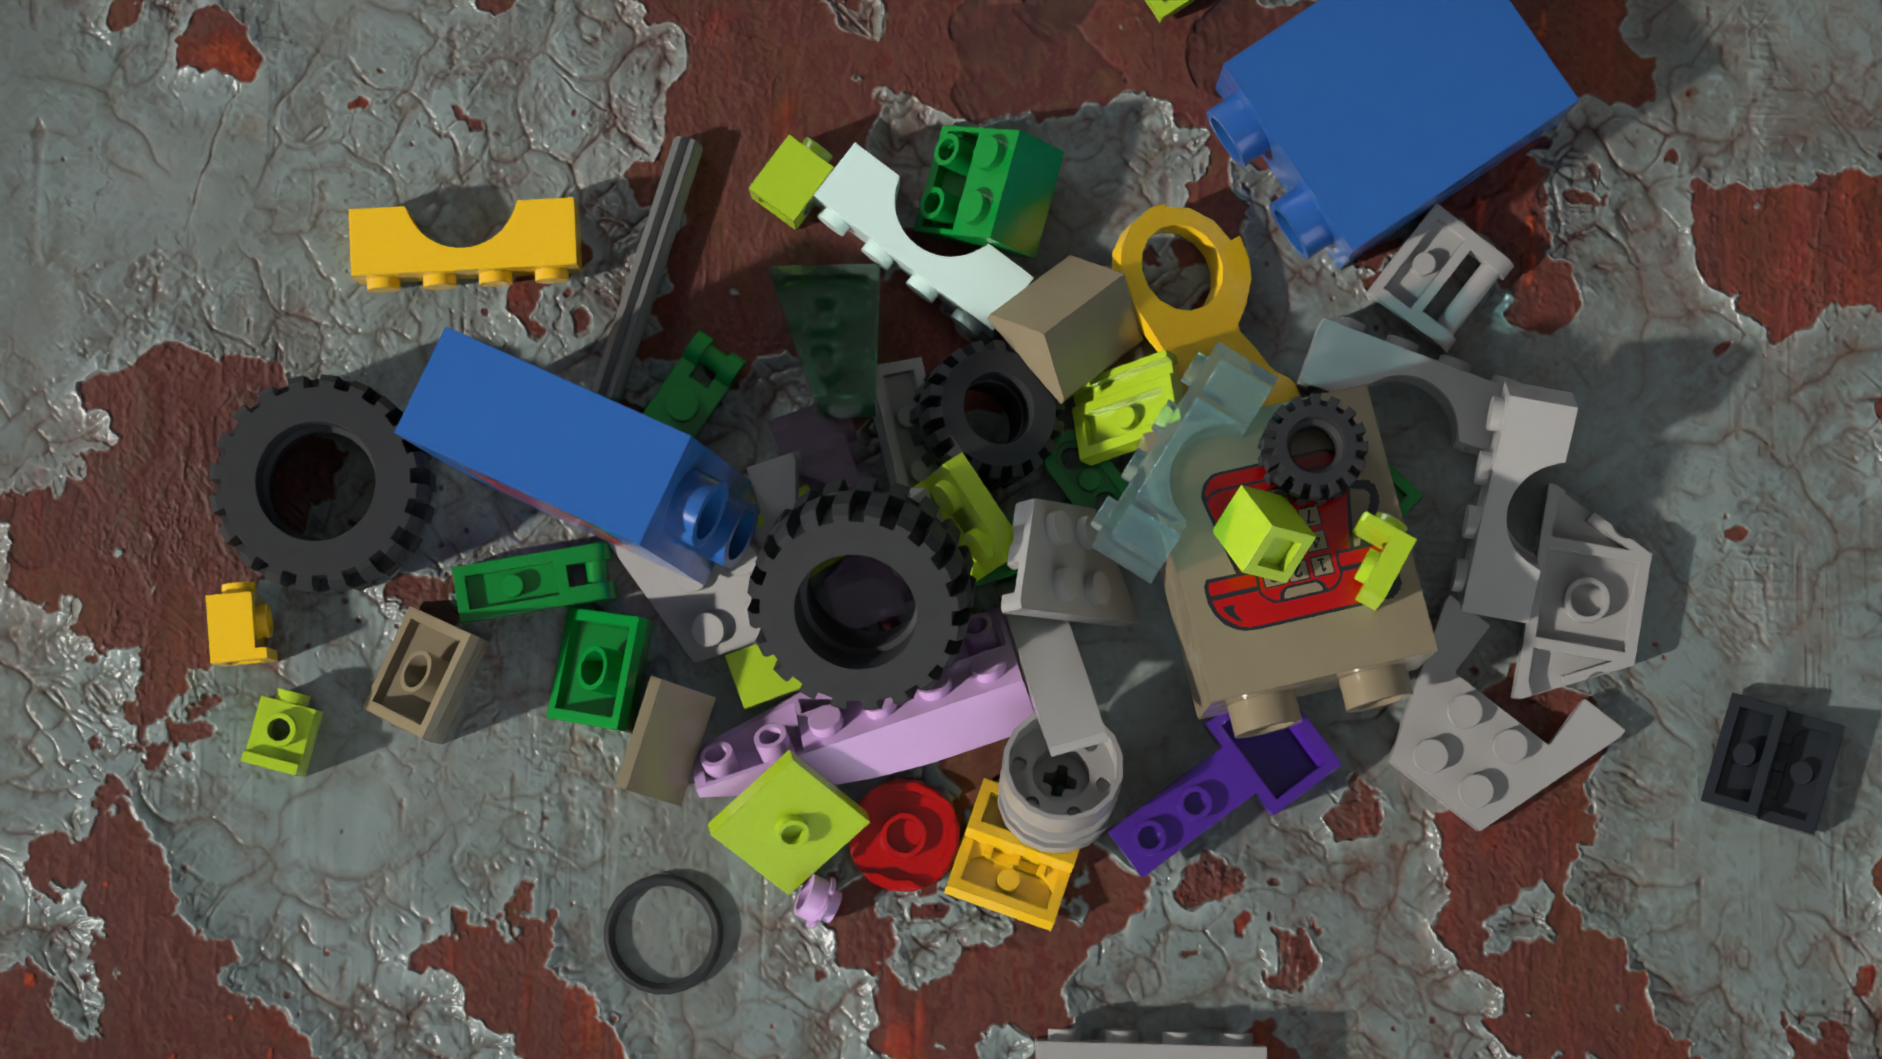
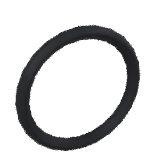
(716, 934)

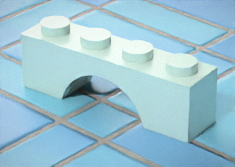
(863, 198)

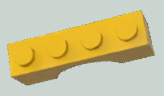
(536, 241)

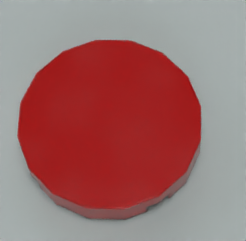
(908, 836)

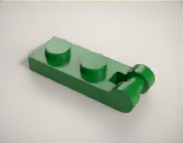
(686, 402)
(532, 583)

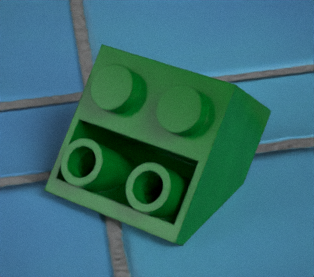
(989, 189)

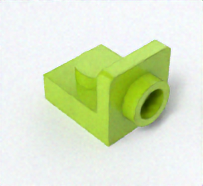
(1381, 568)

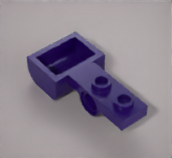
(1269, 766)

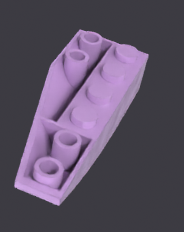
(968, 708)

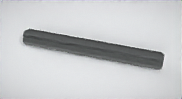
(647, 268)

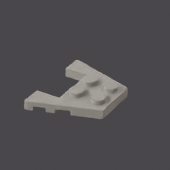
(715, 616)
(1470, 748)

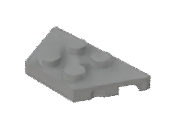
(1060, 569)
(1584, 601)

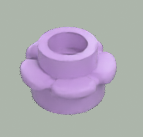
(818, 900)

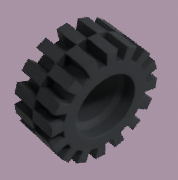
(1320, 416)

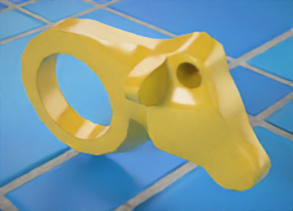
(1218, 319)

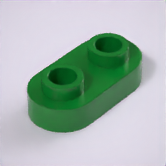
(1086, 482)

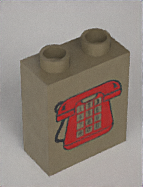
(1264, 641)

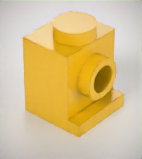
(239, 626)

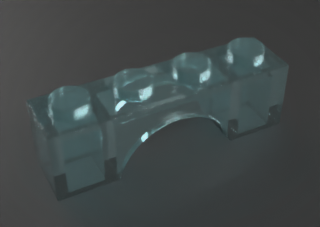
(1220, 403)

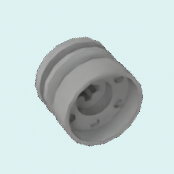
(1089, 797)

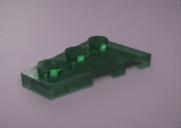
(834, 332)

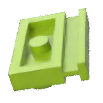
(1123, 406)

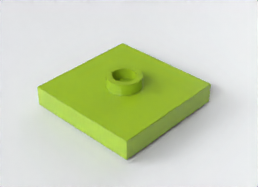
(788, 822)

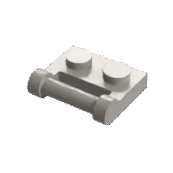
(1425, 266)

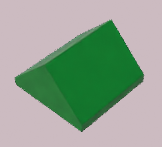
(600, 669)

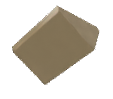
(1070, 324)
(425, 675)
(665, 741)

